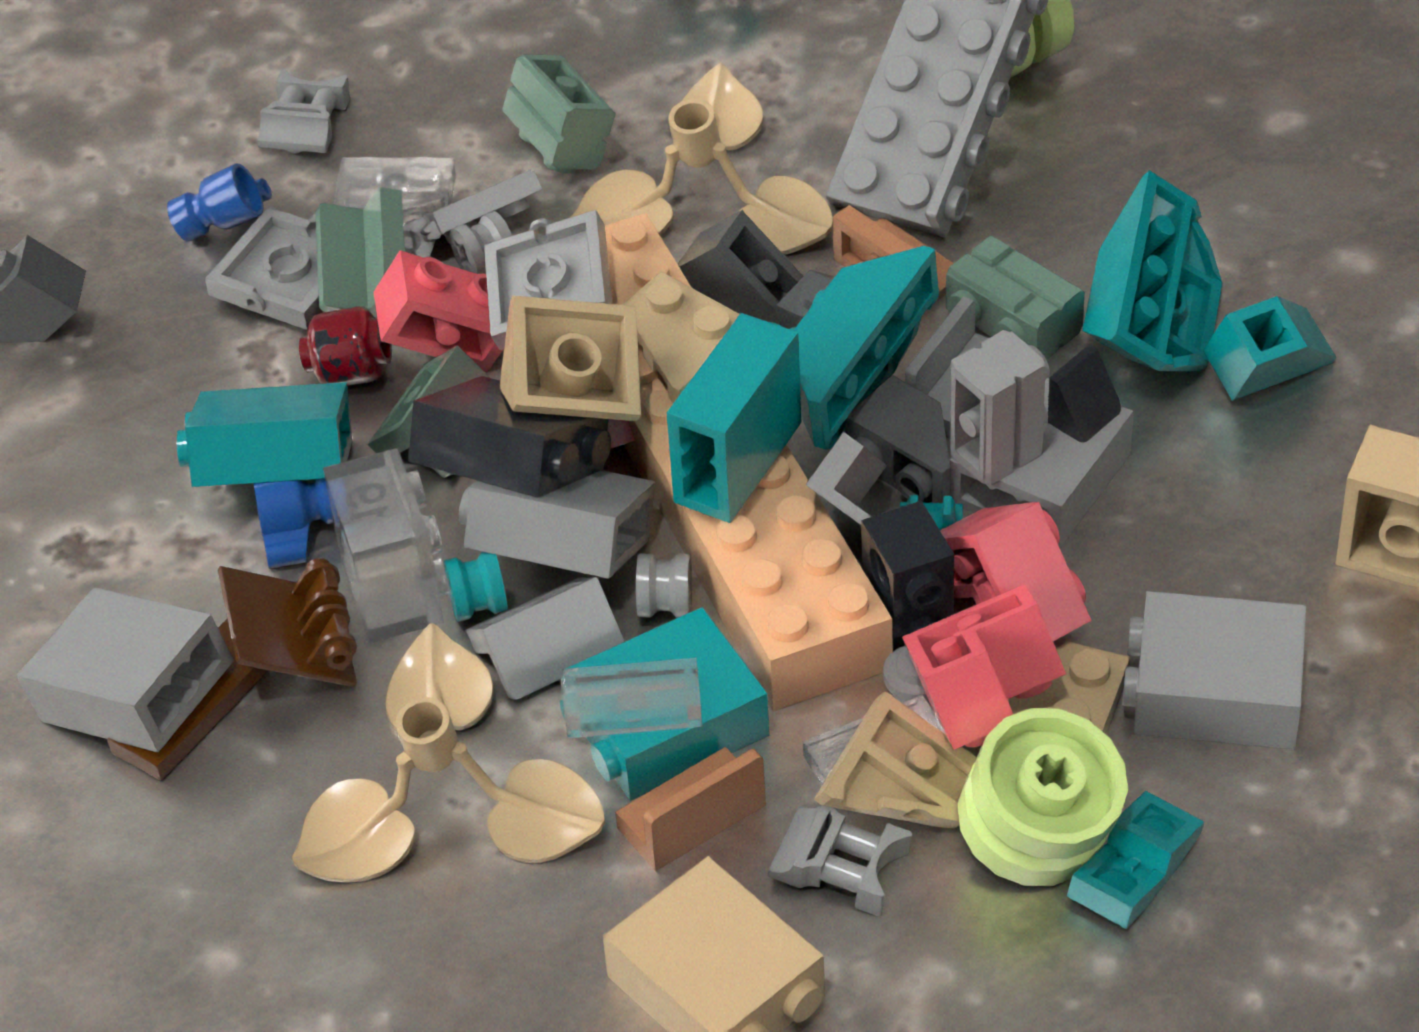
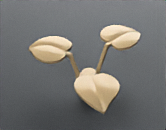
(708, 121)
(438, 689)

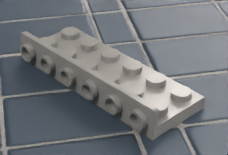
(932, 110)

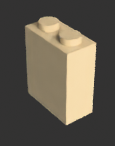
(714, 958)

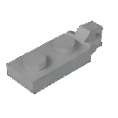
(504, 198)

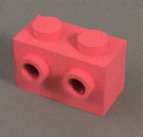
(435, 309)

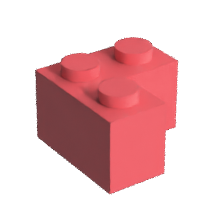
(1013, 548)
(982, 660)

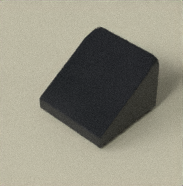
(1082, 396)

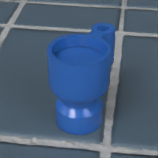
(222, 200)
(286, 516)

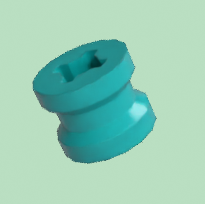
(475, 585)

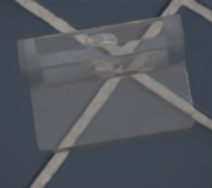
(631, 698)

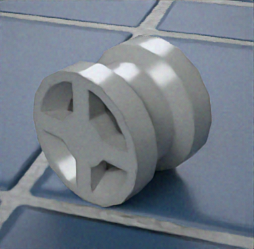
(470, 241)
(663, 585)

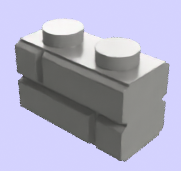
(998, 406)

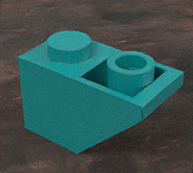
(1266, 346)

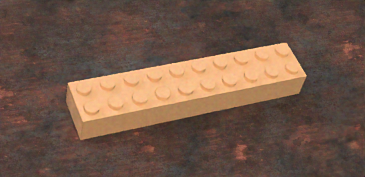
(781, 565)

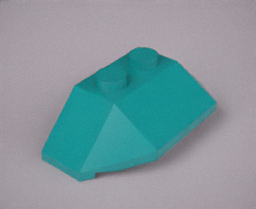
(1156, 281)
(860, 335)

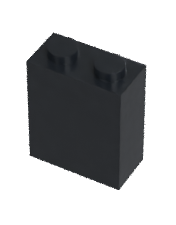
(479, 437)

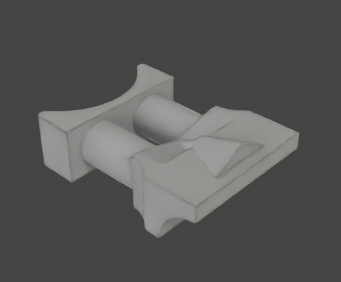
(302, 113)
(809, 847)

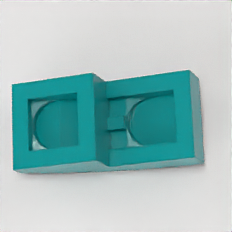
(1136, 860)

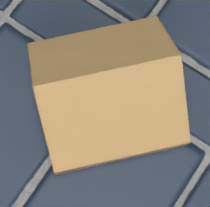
(571, 359)

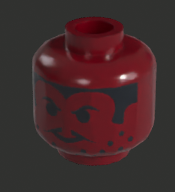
(344, 347)

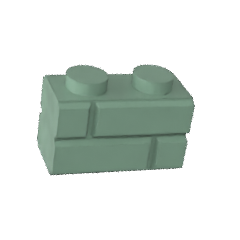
(558, 113)
(1016, 296)

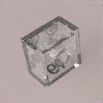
(387, 544)

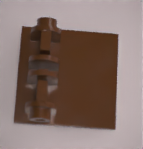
(291, 624)

